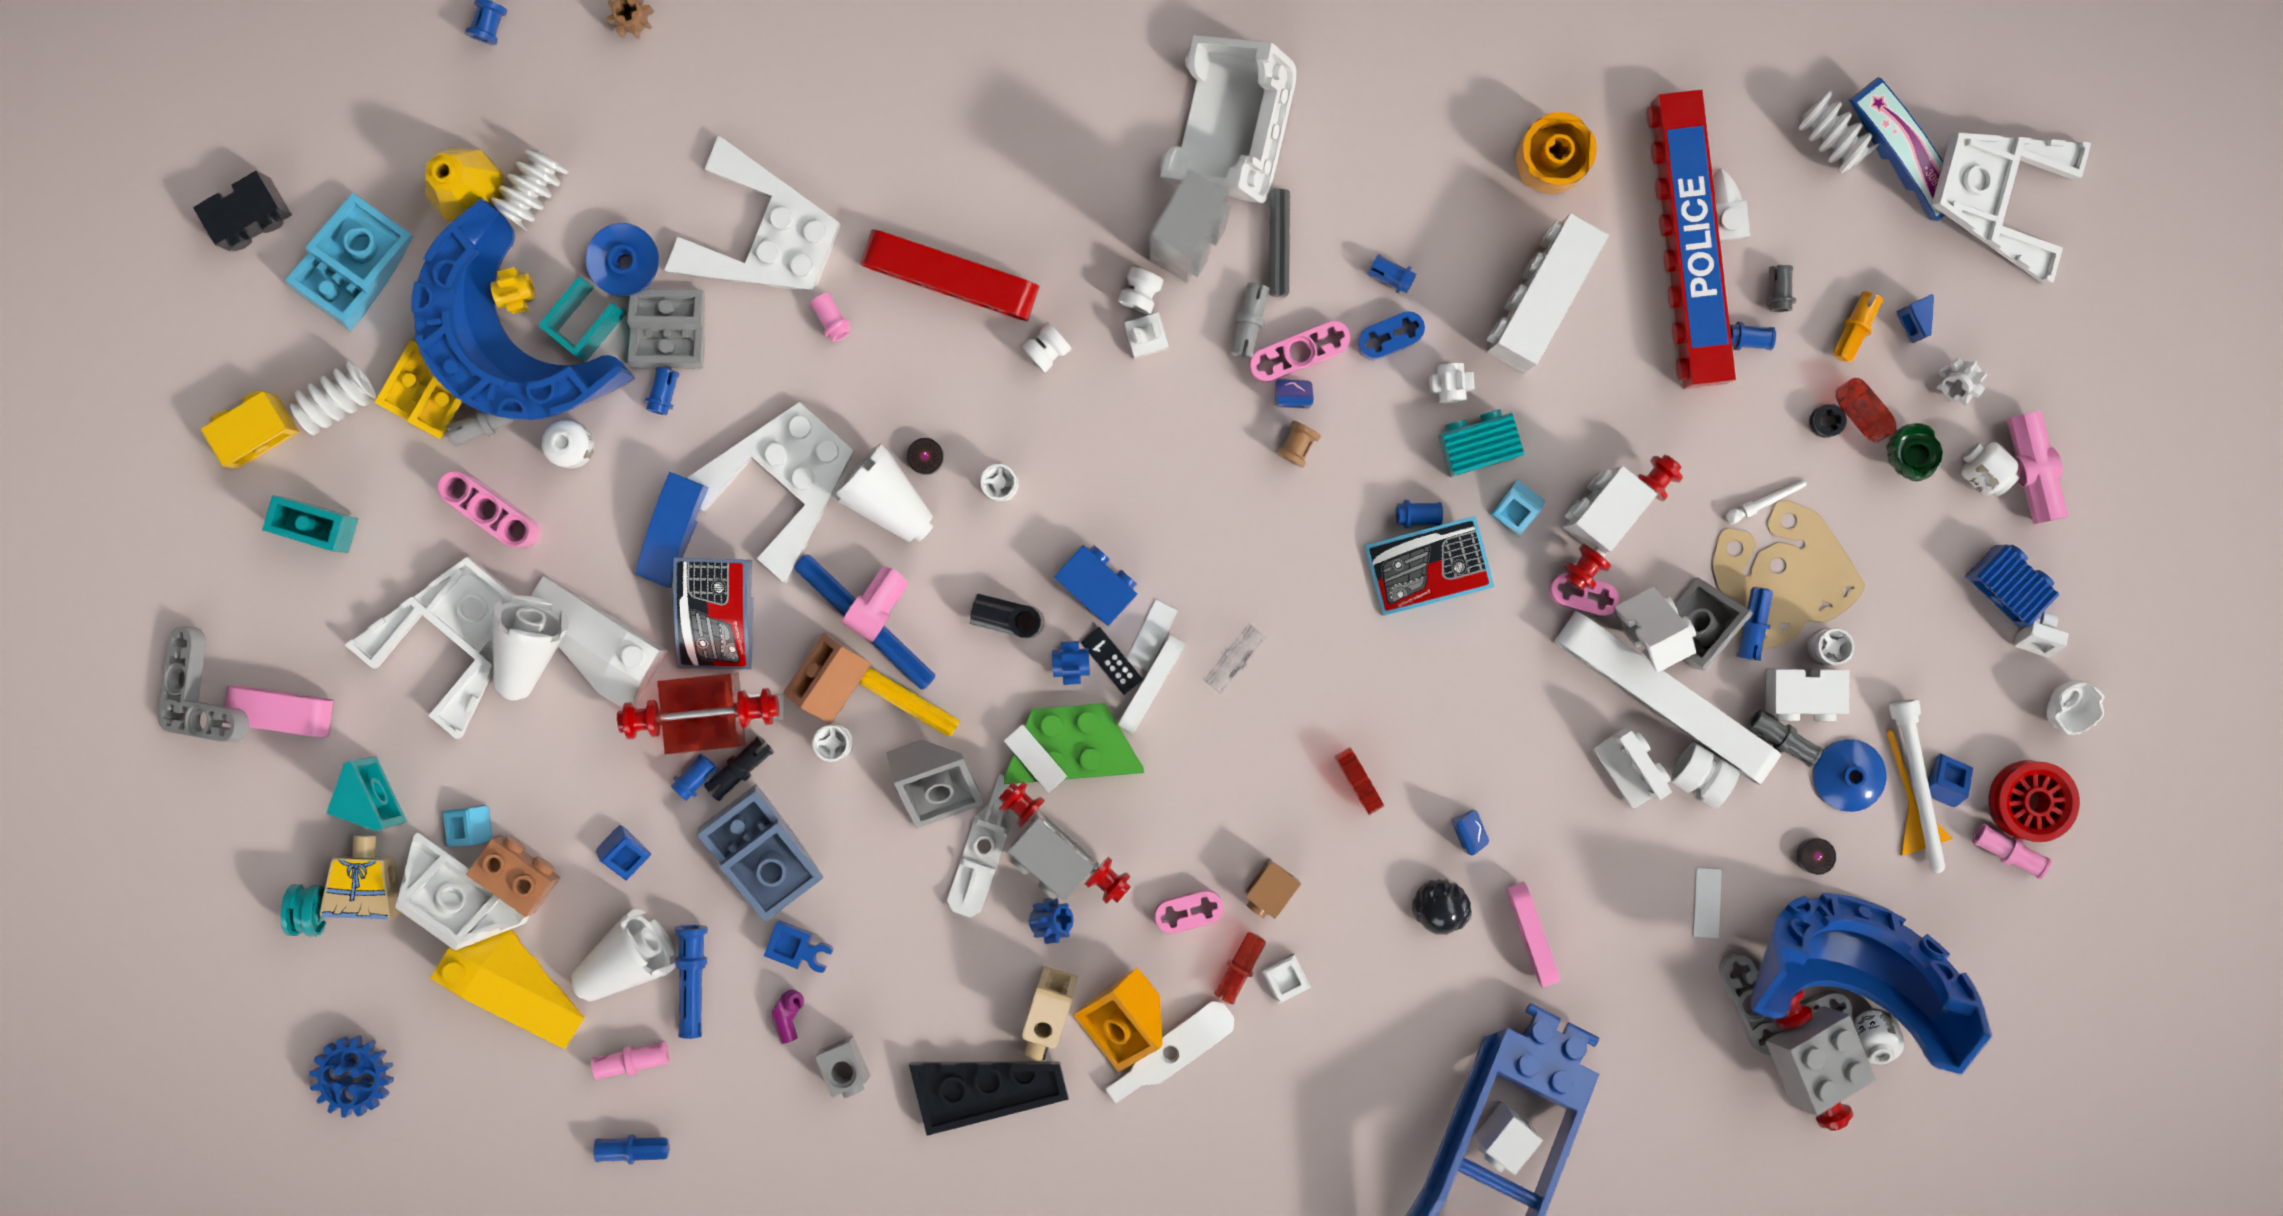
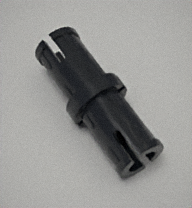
(738, 768)

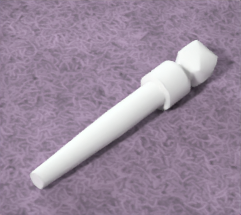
(1750, 508)

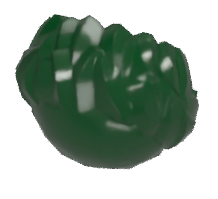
(1914, 451)

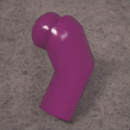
(784, 1013)

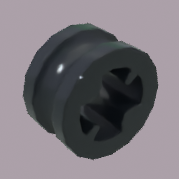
(1823, 431)

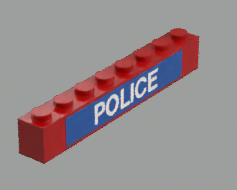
(1691, 239)

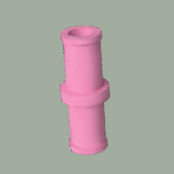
(2012, 851)
(630, 1060)

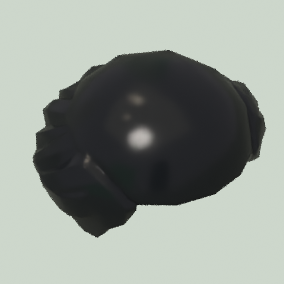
(1441, 907)

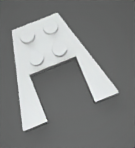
(1979, 183)
(790, 240)
(801, 457)
(460, 607)

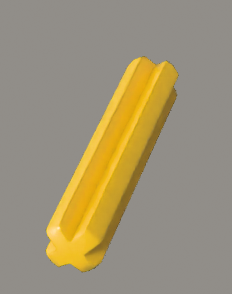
(909, 702)

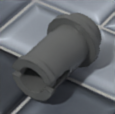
(1781, 289)

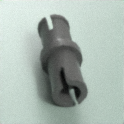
(1785, 738)

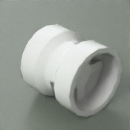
(1140, 290)
(1046, 347)
(997, 478)
(1838, 644)
(826, 743)

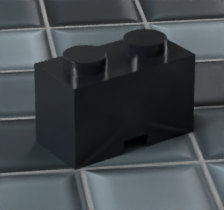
(244, 213)

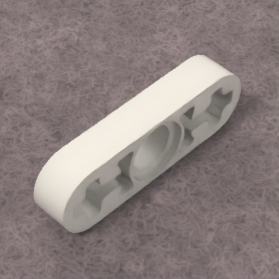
(1151, 684)

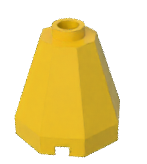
(460, 179)

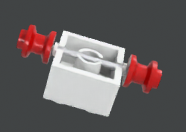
(1610, 511)

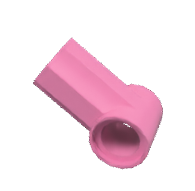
(872, 610)

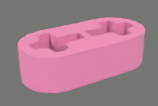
(1581, 602)
(1191, 920)

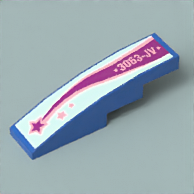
(1900, 142)

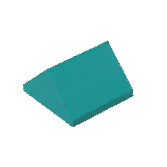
(365, 796)

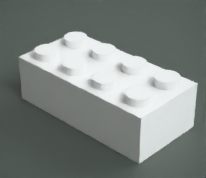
(1547, 294)

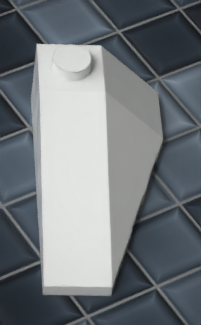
(601, 647)

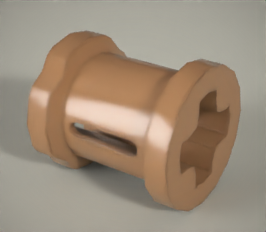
(1298, 444)

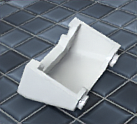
(1234, 116)

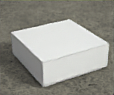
(1286, 978)

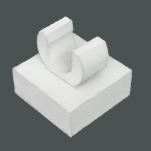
(1146, 335)
(2042, 636)

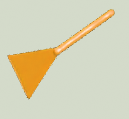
(1913, 835)

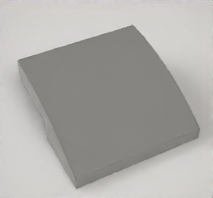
(666, 329)

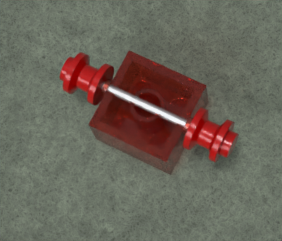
(699, 713)

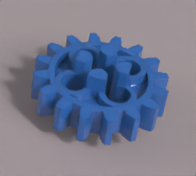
(364, 1094)

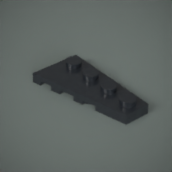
(975, 1092)

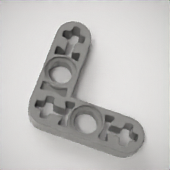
(185, 699)
(1755, 1022)

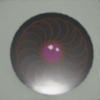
(925, 456)
(1816, 856)

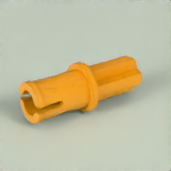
(1857, 327)

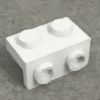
(1631, 768)

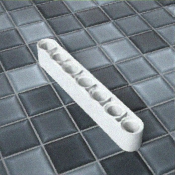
(1667, 698)

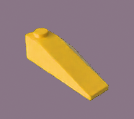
(512, 985)

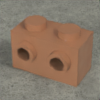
(827, 678)
(514, 874)

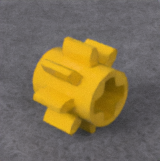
(513, 290)

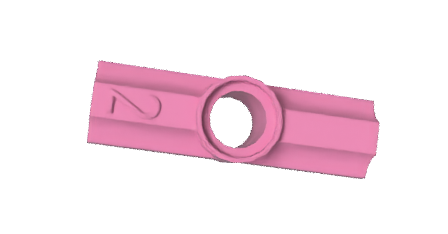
(2038, 467)

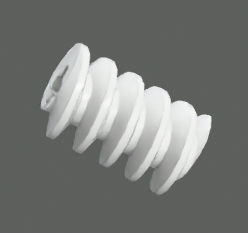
(1836, 133)
(528, 187)
(333, 399)

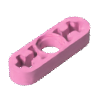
(1321, 333)
(1532, 934)

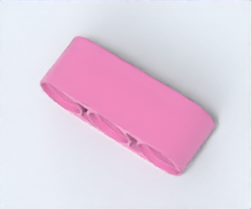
(472, 505)
(282, 710)

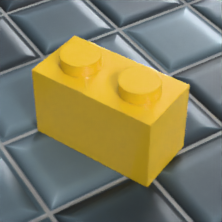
(249, 429)

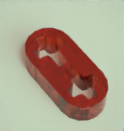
(1865, 410)
(1359, 781)

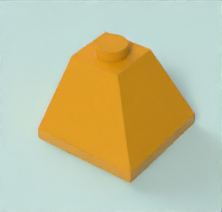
(1124, 1019)

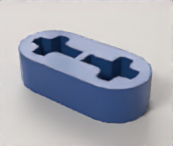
(1387, 328)

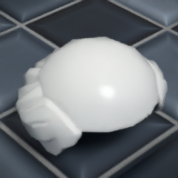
(2075, 707)

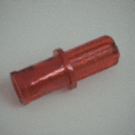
(1240, 968)

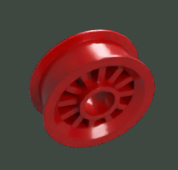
(2063, 815)

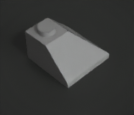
(932, 781)

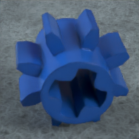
(1070, 662)
(1051, 920)

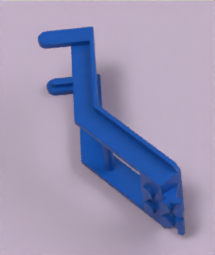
(1539, 1062)

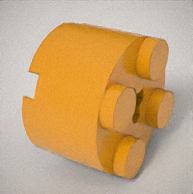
(1571, 140)

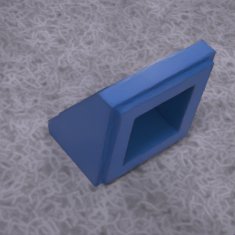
(1918, 318)
(1293, 394)
(1949, 780)
(1470, 832)
(622, 852)

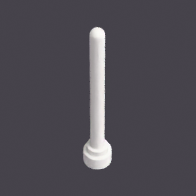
(1906, 715)

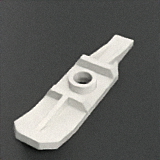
(978, 868)
(1189, 1039)

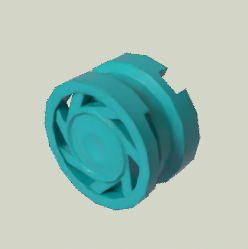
(302, 910)

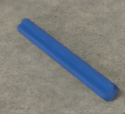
(886, 641)

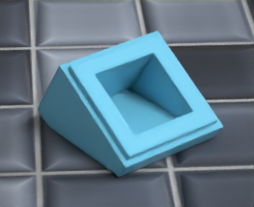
(1518, 507)
(467, 826)

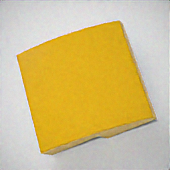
(417, 394)

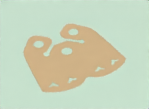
(1808, 579)

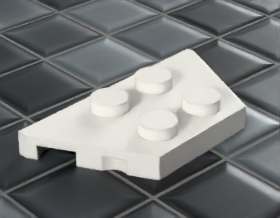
(449, 902)

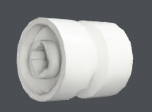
(1708, 778)

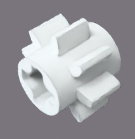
(1961, 381)
(1451, 382)

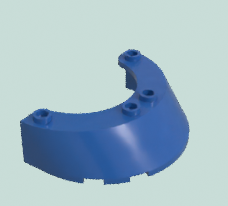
(469, 346)
(1872, 953)

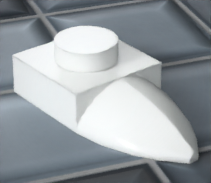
(1730, 208)

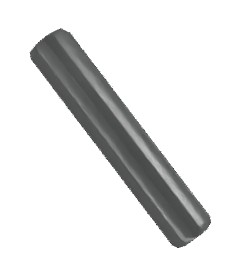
(1279, 243)

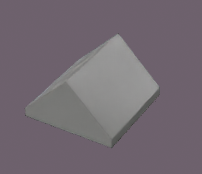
(1713, 618)

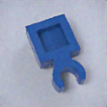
(791, 946)

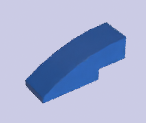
(670, 528)

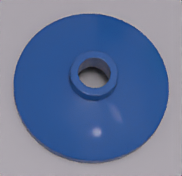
(605, 254)
(1833, 772)

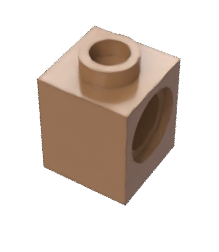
(1271, 890)

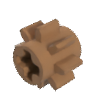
(639, 16)

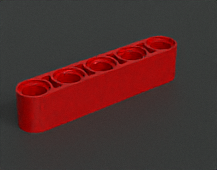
(949, 275)

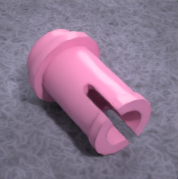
(835, 325)

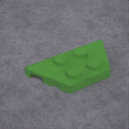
(1080, 741)

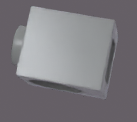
(846, 1051)

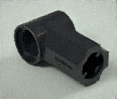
(1003, 616)

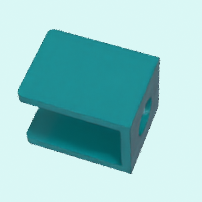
(566, 307)

